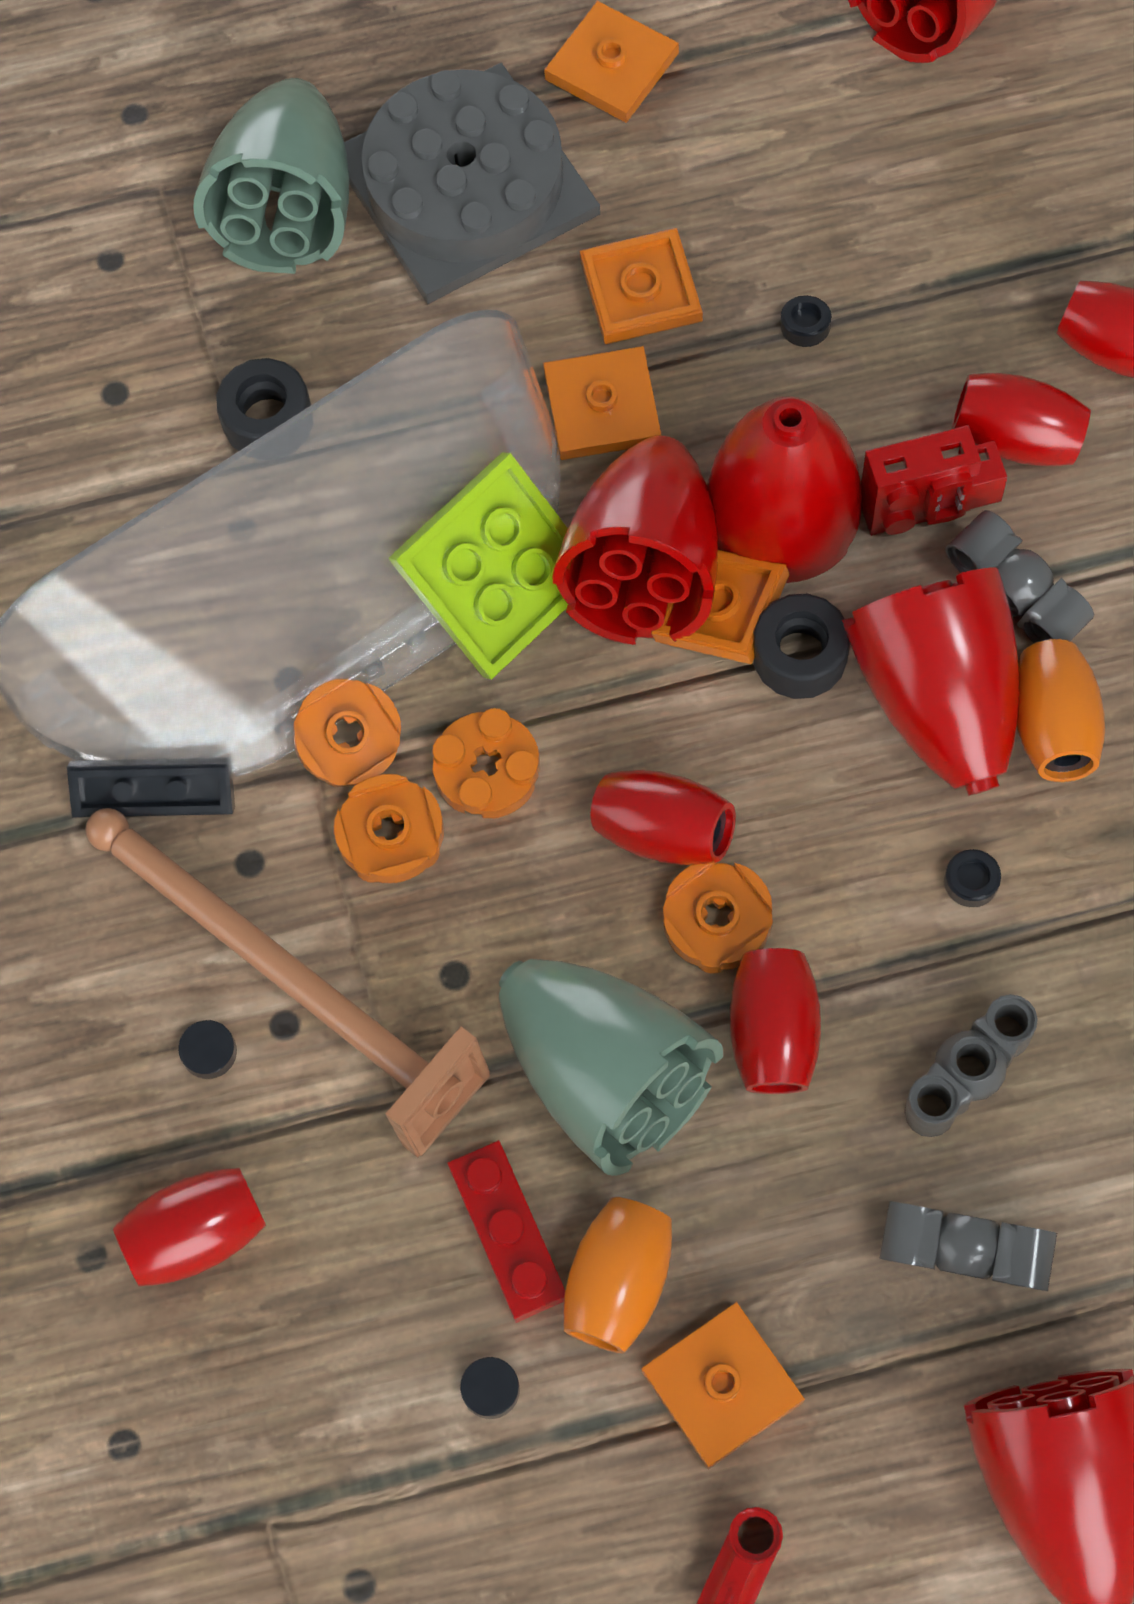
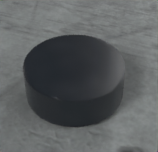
(805, 321)
(972, 878)
(207, 1049)
(490, 1388)

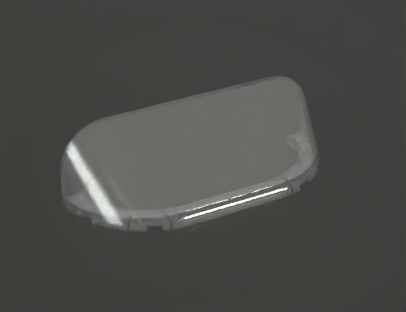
(275, 566)

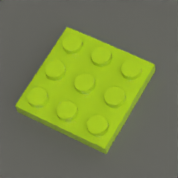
(489, 565)

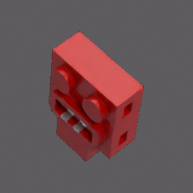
(929, 486)

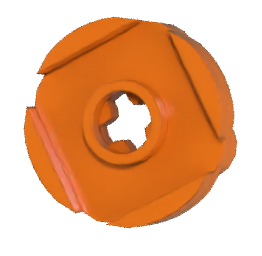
(353, 702)
(489, 734)
(394, 859)
(722, 884)

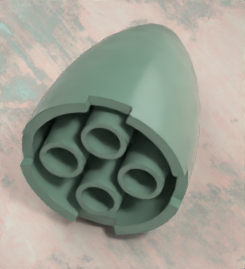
(284, 144)
(605, 1057)

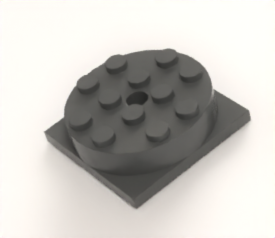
(469, 218)

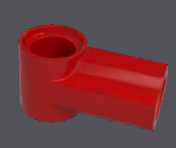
(737, 1573)

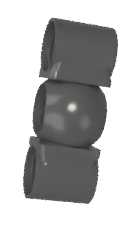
(1029, 585)
(985, 1044)
(968, 1246)

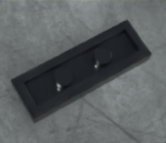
(152, 786)

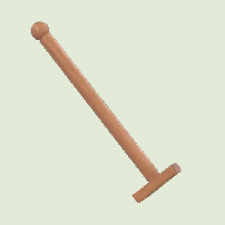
(433, 1089)

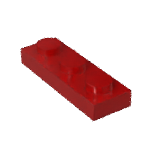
(507, 1231)

